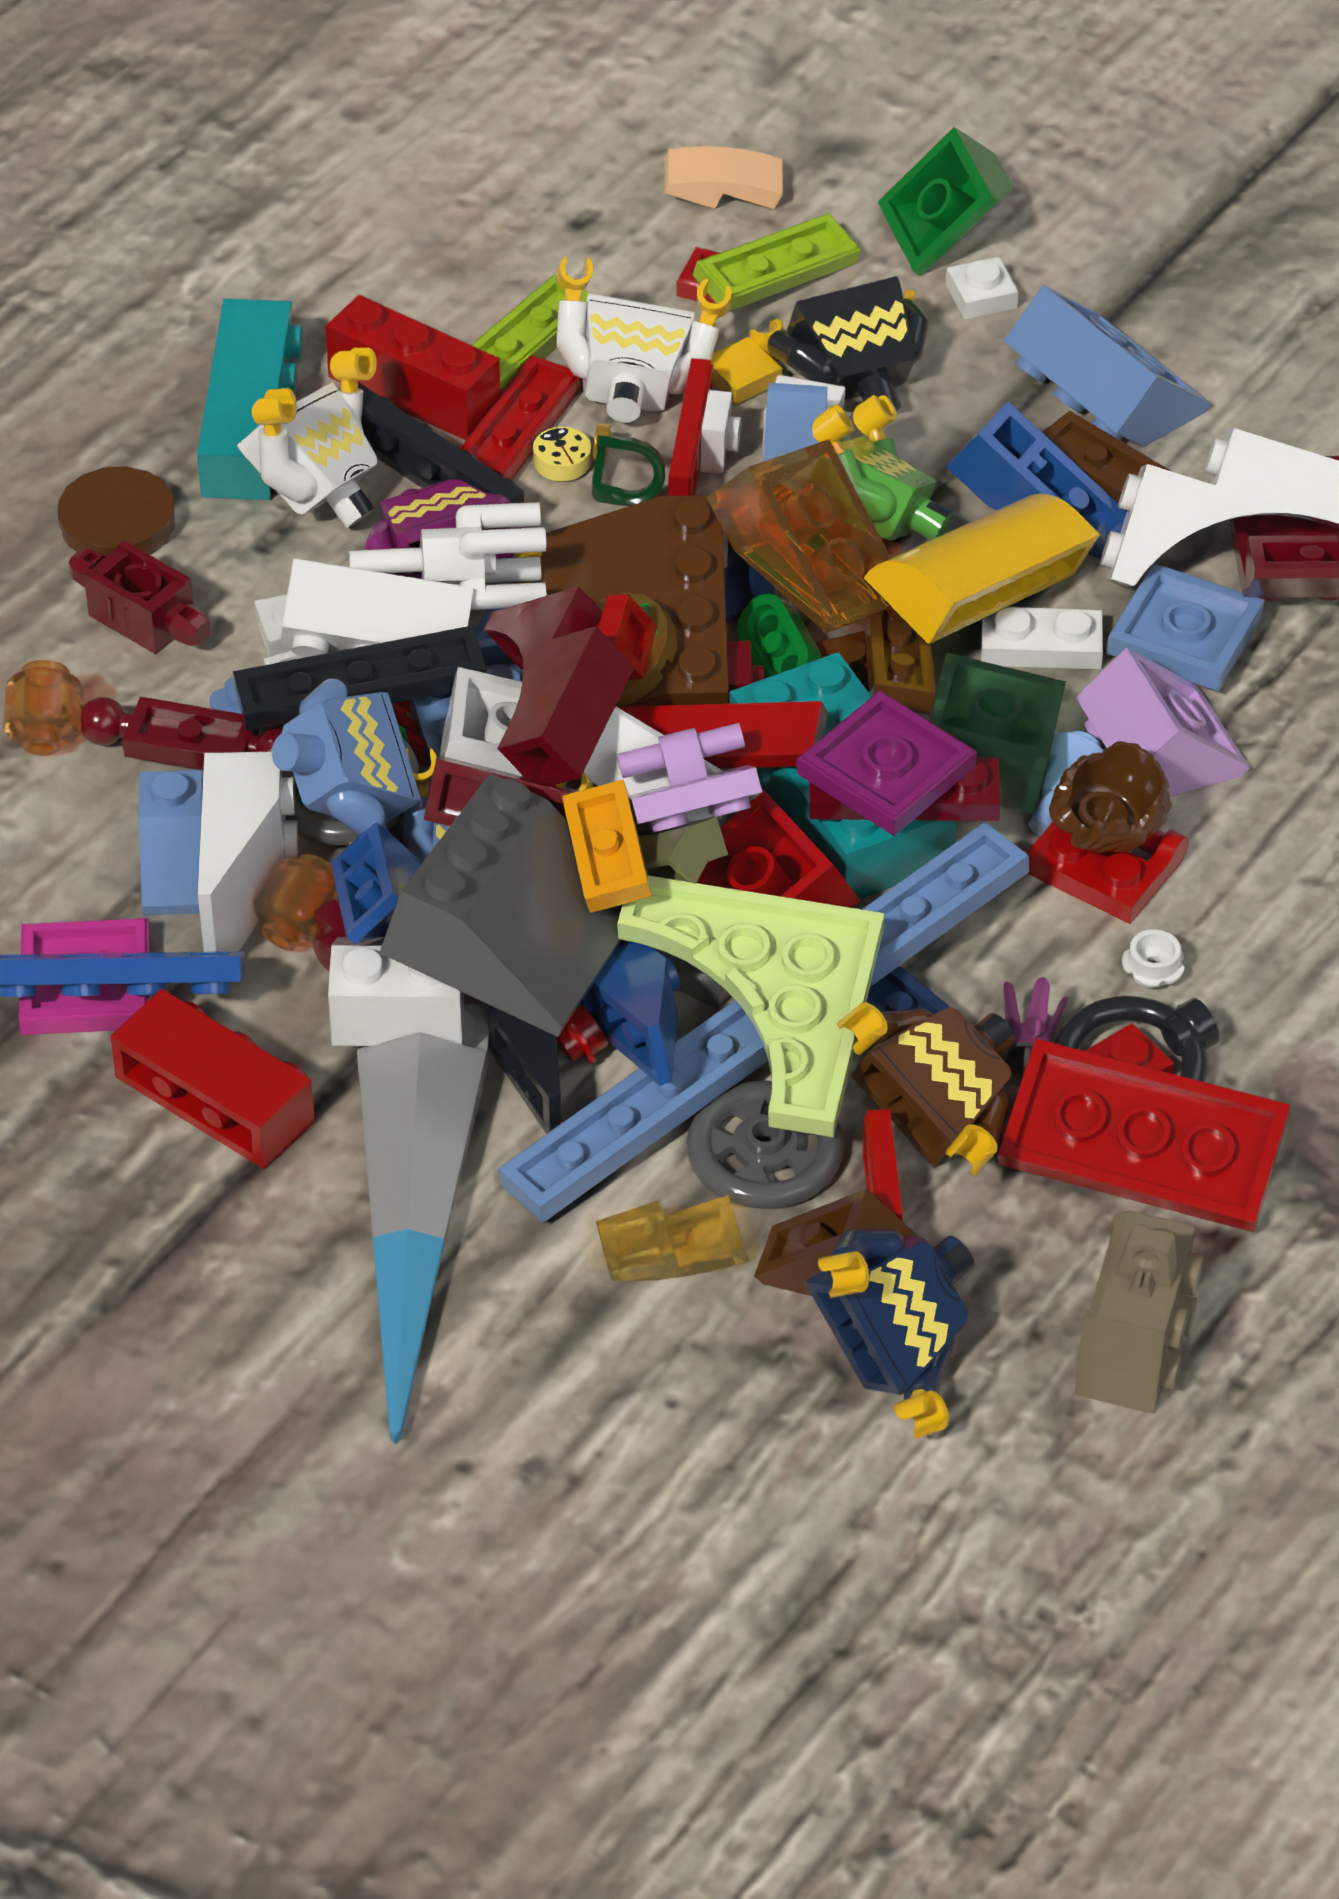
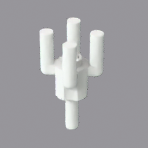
(469, 554)

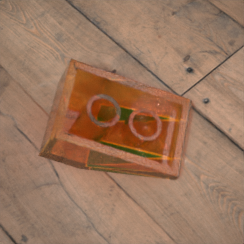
(806, 533)

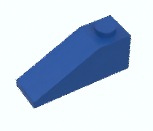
(1016, 460)
(370, 881)
(638, 1007)

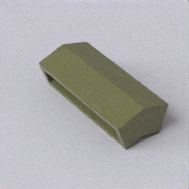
(682, 850)

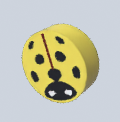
(562, 454)

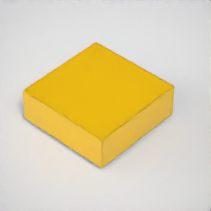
(744, 370)

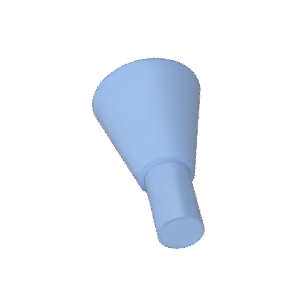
(1064, 752)

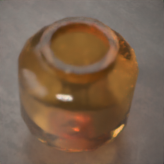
(43, 707)
(289, 901)

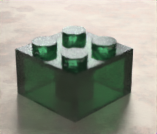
(1001, 717)

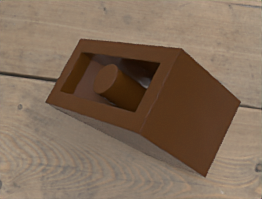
(799, 1242)

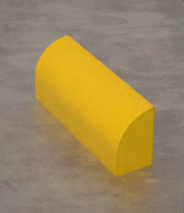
(984, 565)

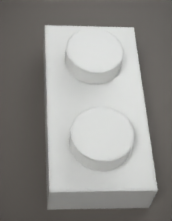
(1043, 638)

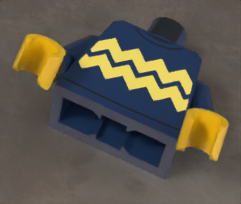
(896, 1314)

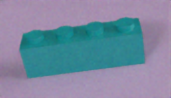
(249, 358)

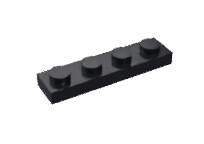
(421, 453)
(399, 667)

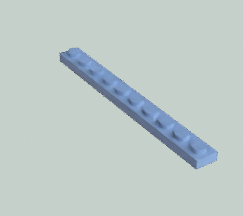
(728, 1045)

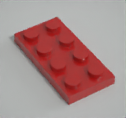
(1144, 1135)

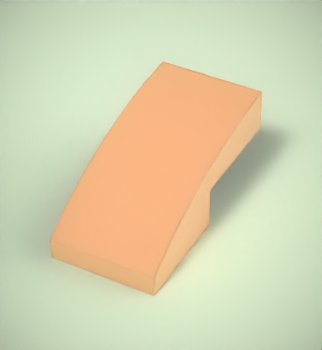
(708, 172)

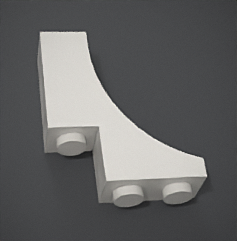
(1248, 480)

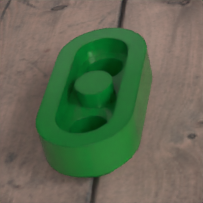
(779, 649)

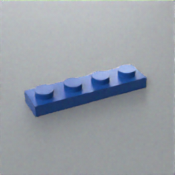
(142, 972)

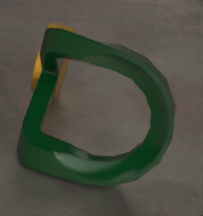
(614, 495)

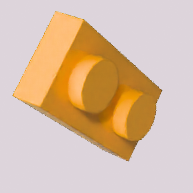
(606, 846)

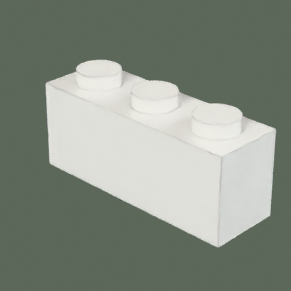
(352, 608)

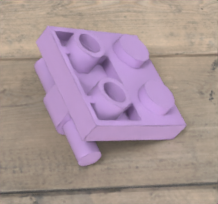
(687, 777)

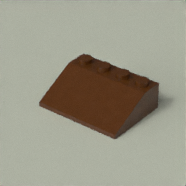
(675, 557)

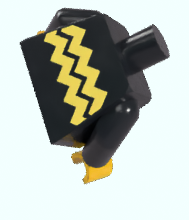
(852, 338)

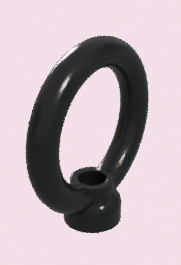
(1185, 1029)

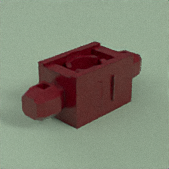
(140, 597)

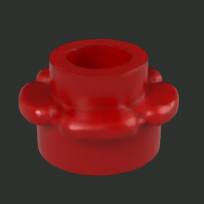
(581, 1037)

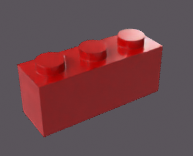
(418, 366)
(213, 1078)

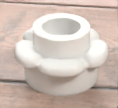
(1154, 958)

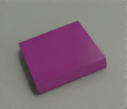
(886, 763)

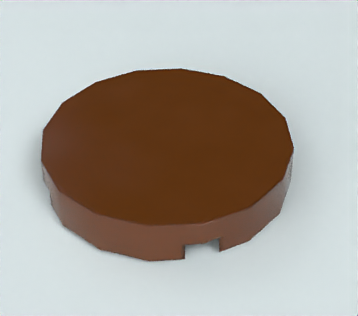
(115, 507)

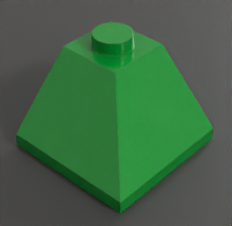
(944, 198)

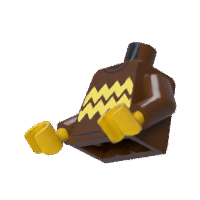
(936, 1077)

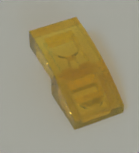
(658, 1246)

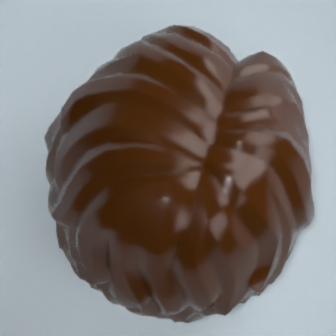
(1112, 799)

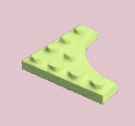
(789, 969)

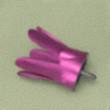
(1036, 1023)

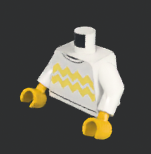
(631, 349)
(317, 445)

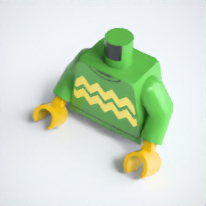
(889, 487)

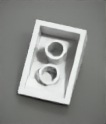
(240, 841)

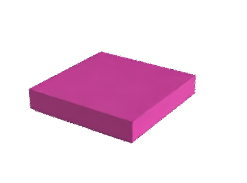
(54, 1013)

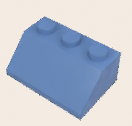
(1101, 370)

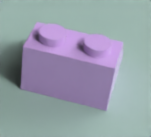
(1165, 716)

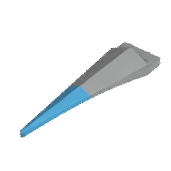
(417, 1129)

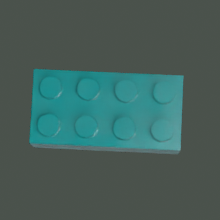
(857, 848)

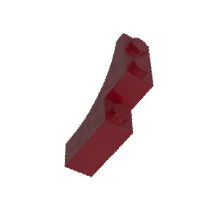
(567, 685)

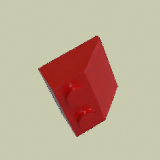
(775, 859)

